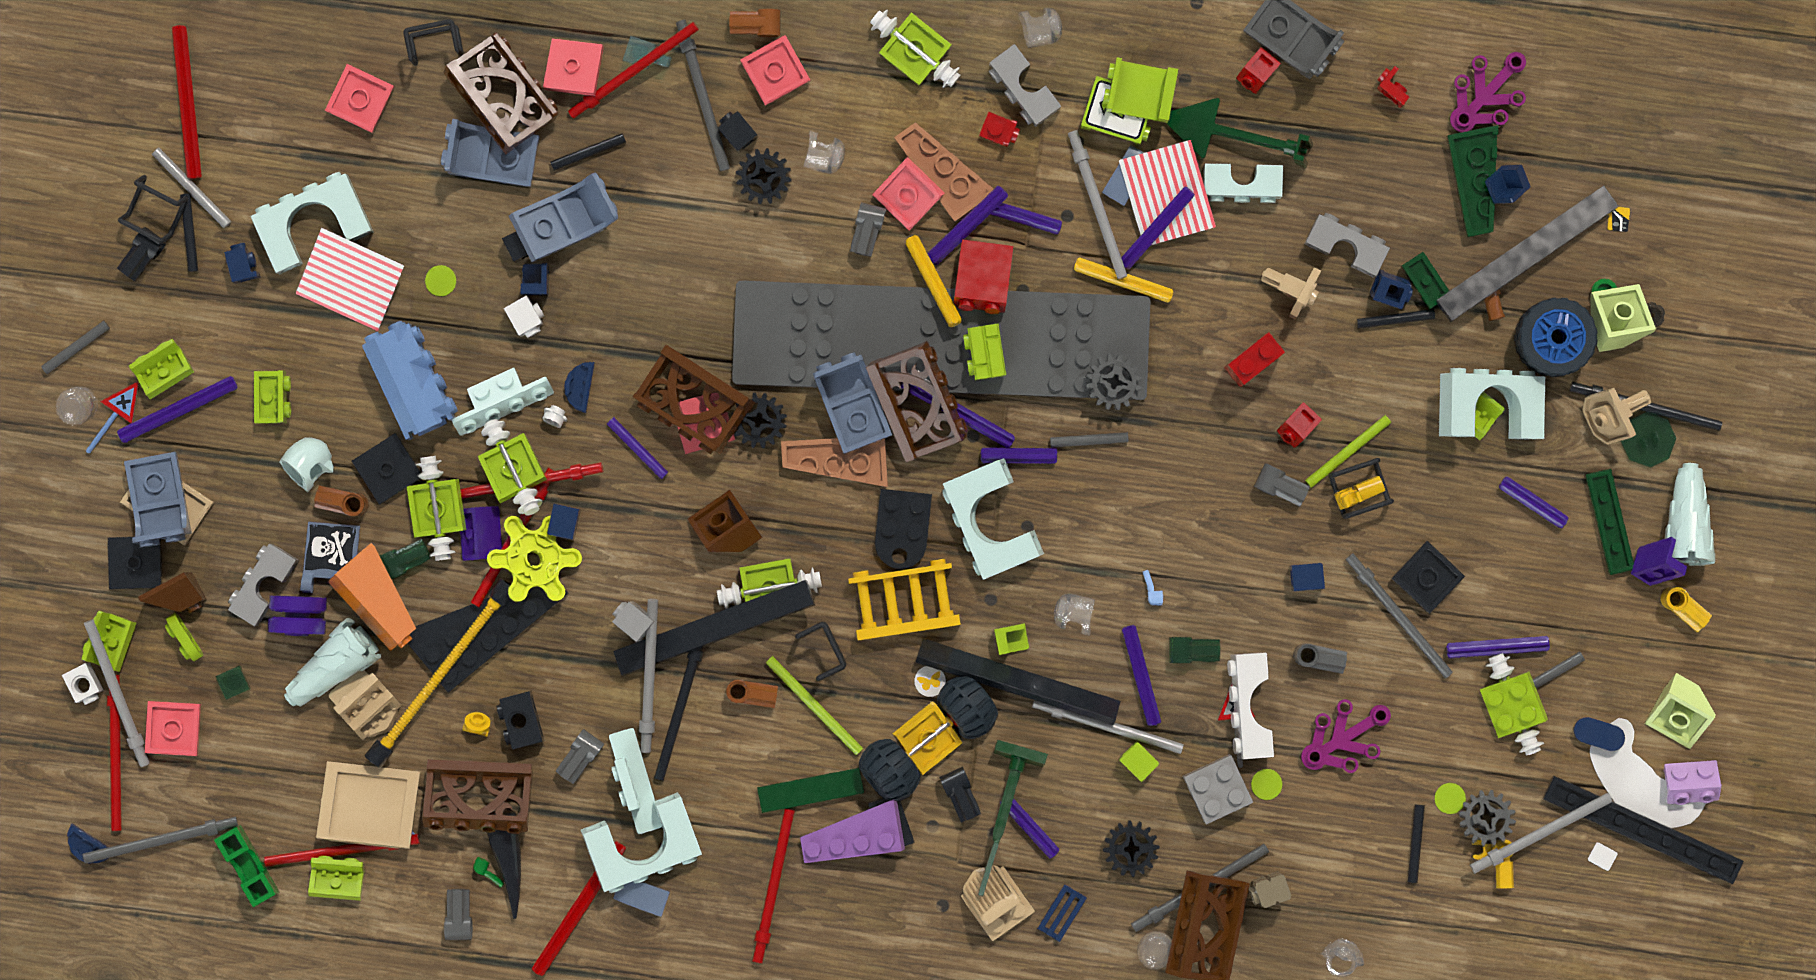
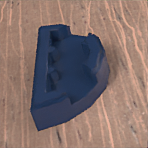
(579, 384)
(83, 842)

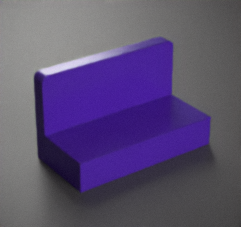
(481, 532)
(1655, 562)

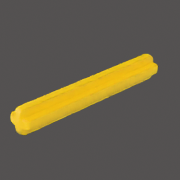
(933, 281)
(1130, 282)

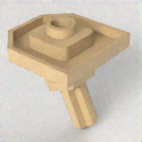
(1294, 288)
(1610, 415)

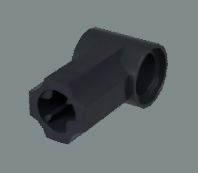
(140, 255)
(959, 791)

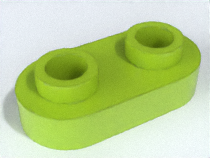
(177, 628)

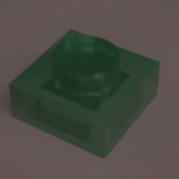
(233, 682)

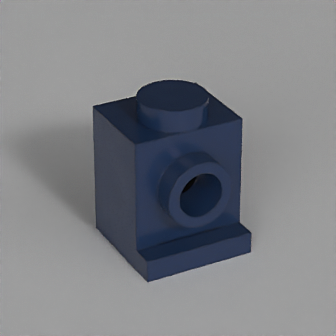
(241, 264)
(1395, 298)

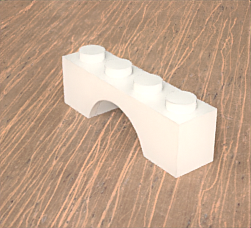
(1251, 738)

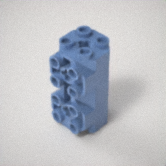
(408, 379)

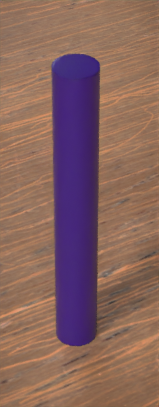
(637, 448)

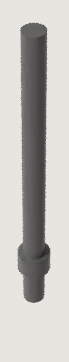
(688, 47)
(1366, 577)
(210, 828)
(1156, 913)

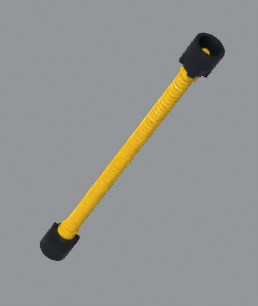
(381, 750)

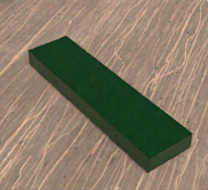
(1609, 521)
(810, 790)

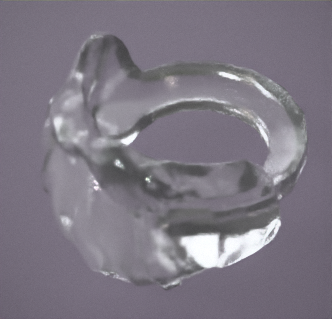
(1346, 951)

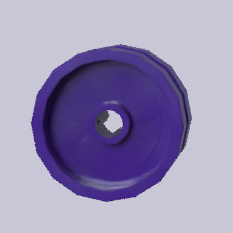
(297, 615)

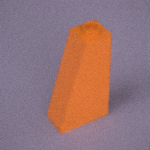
(374, 598)

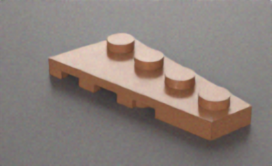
(827, 459)

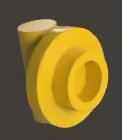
(477, 723)

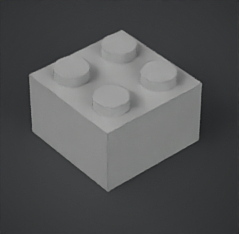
(1217, 789)

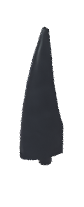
(508, 856)

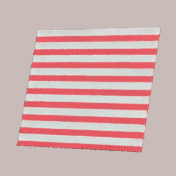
(1154, 182)
(349, 279)

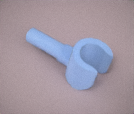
(1154, 597)

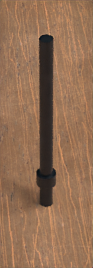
(1655, 408)
(694, 658)

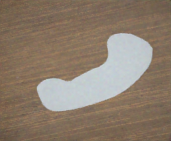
(1636, 785)

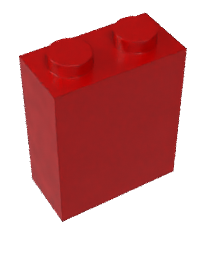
(983, 276)
(1254, 359)

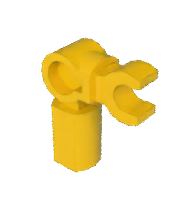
(1364, 490)
(1504, 870)

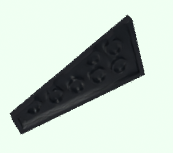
(439, 636)

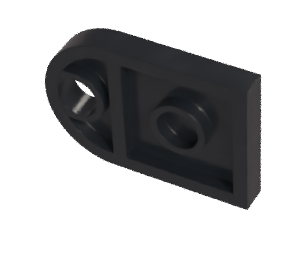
(902, 524)

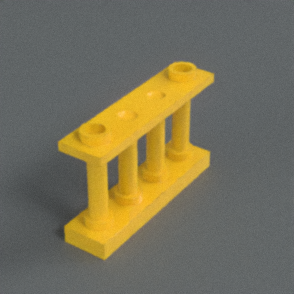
(920, 619)

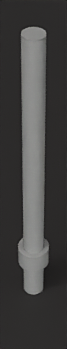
(1081, 158)
(647, 725)
(1116, 728)
(134, 738)
(1496, 856)

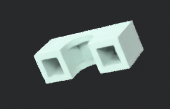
(1266, 184)

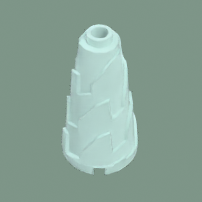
(1691, 518)
(333, 662)

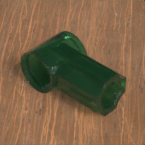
(403, 559)
(1188, 650)

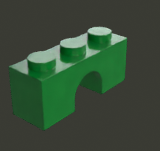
(245, 860)

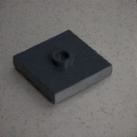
(387, 468)
(133, 565)
(1428, 577)

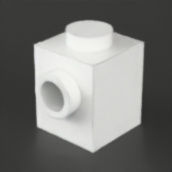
(525, 316)

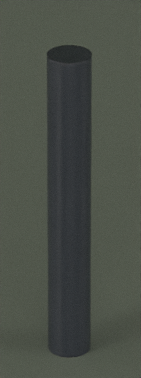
(588, 151)
(189, 235)
(1395, 318)
(1416, 841)

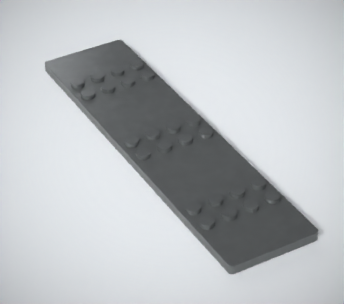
(1044, 336)

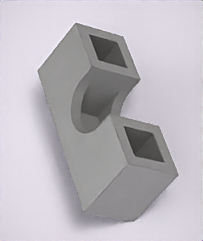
(1036, 105)
(1368, 252)
(248, 602)
(632, 620)

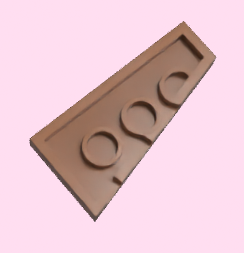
(960, 184)

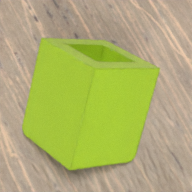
(1011, 638)
(1139, 761)

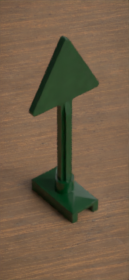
(1198, 125)
(1019, 757)

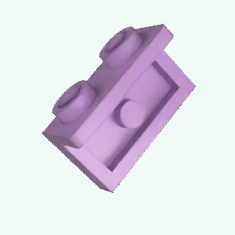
(1692, 782)

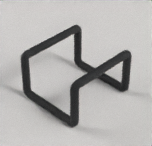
(409, 41)
(140, 183)
(1375, 462)
(824, 625)

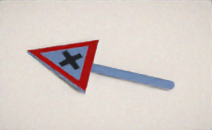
(122, 404)

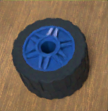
(1576, 334)

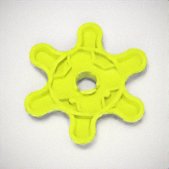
(524, 575)

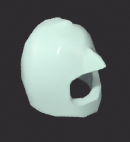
(307, 461)

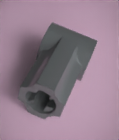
(868, 224)
(1277, 483)
(1323, 658)
(582, 752)
(458, 922)

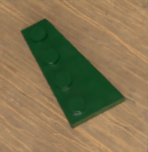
(1473, 162)

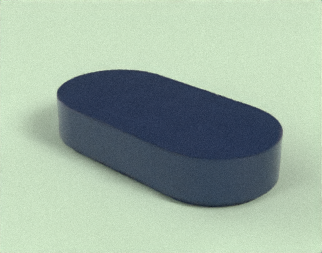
(1599, 734)

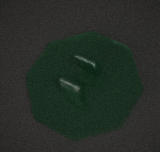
(1652, 440)

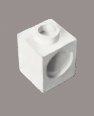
(72, 679)

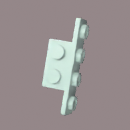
(498, 398)
(634, 780)

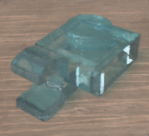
(639, 48)

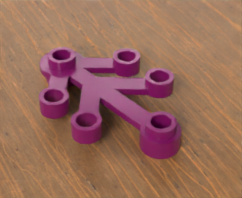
(1484, 95)
(1342, 738)

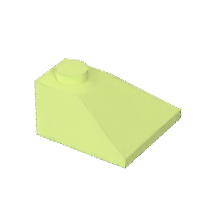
(1620, 317)
(1681, 711)

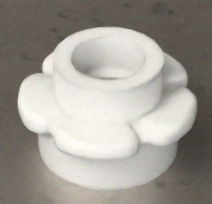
(554, 416)

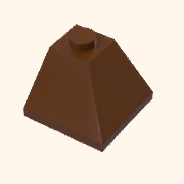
(724, 525)
(177, 594)

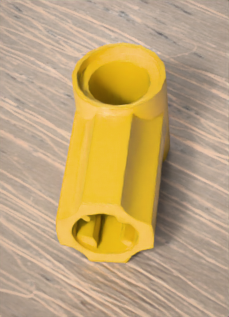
(1687, 608)

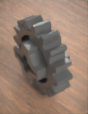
(1110, 394)
(1499, 816)

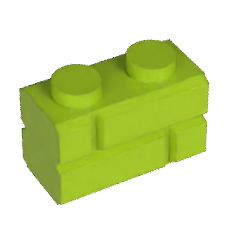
(985, 352)

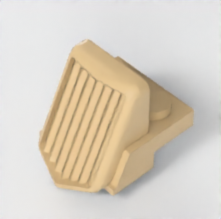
(365, 704)
(1001, 904)

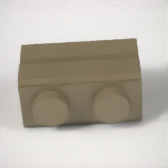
(1269, 890)

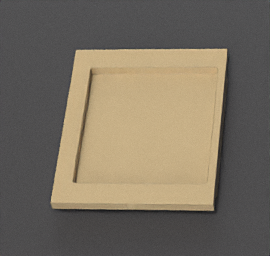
(368, 805)

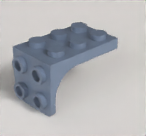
(478, 156)
(564, 218)
(851, 403)
(157, 499)

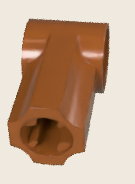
(760, 23)
(339, 500)
(755, 693)

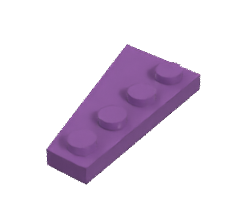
(863, 834)

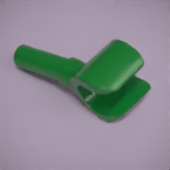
(481, 866)

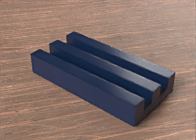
(1073, 893)

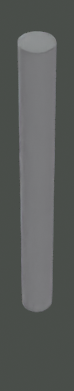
(187, 183)

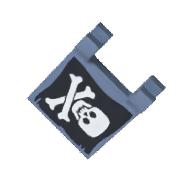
(327, 551)

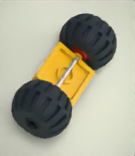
(928, 738)

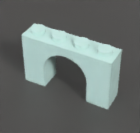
(275, 222)
(1523, 394)
(989, 555)
(677, 846)

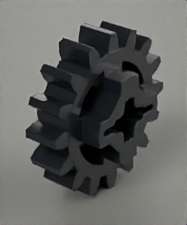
(776, 173)
(756, 432)
(1143, 847)

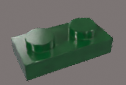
(1425, 279)

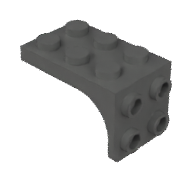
(1294, 36)

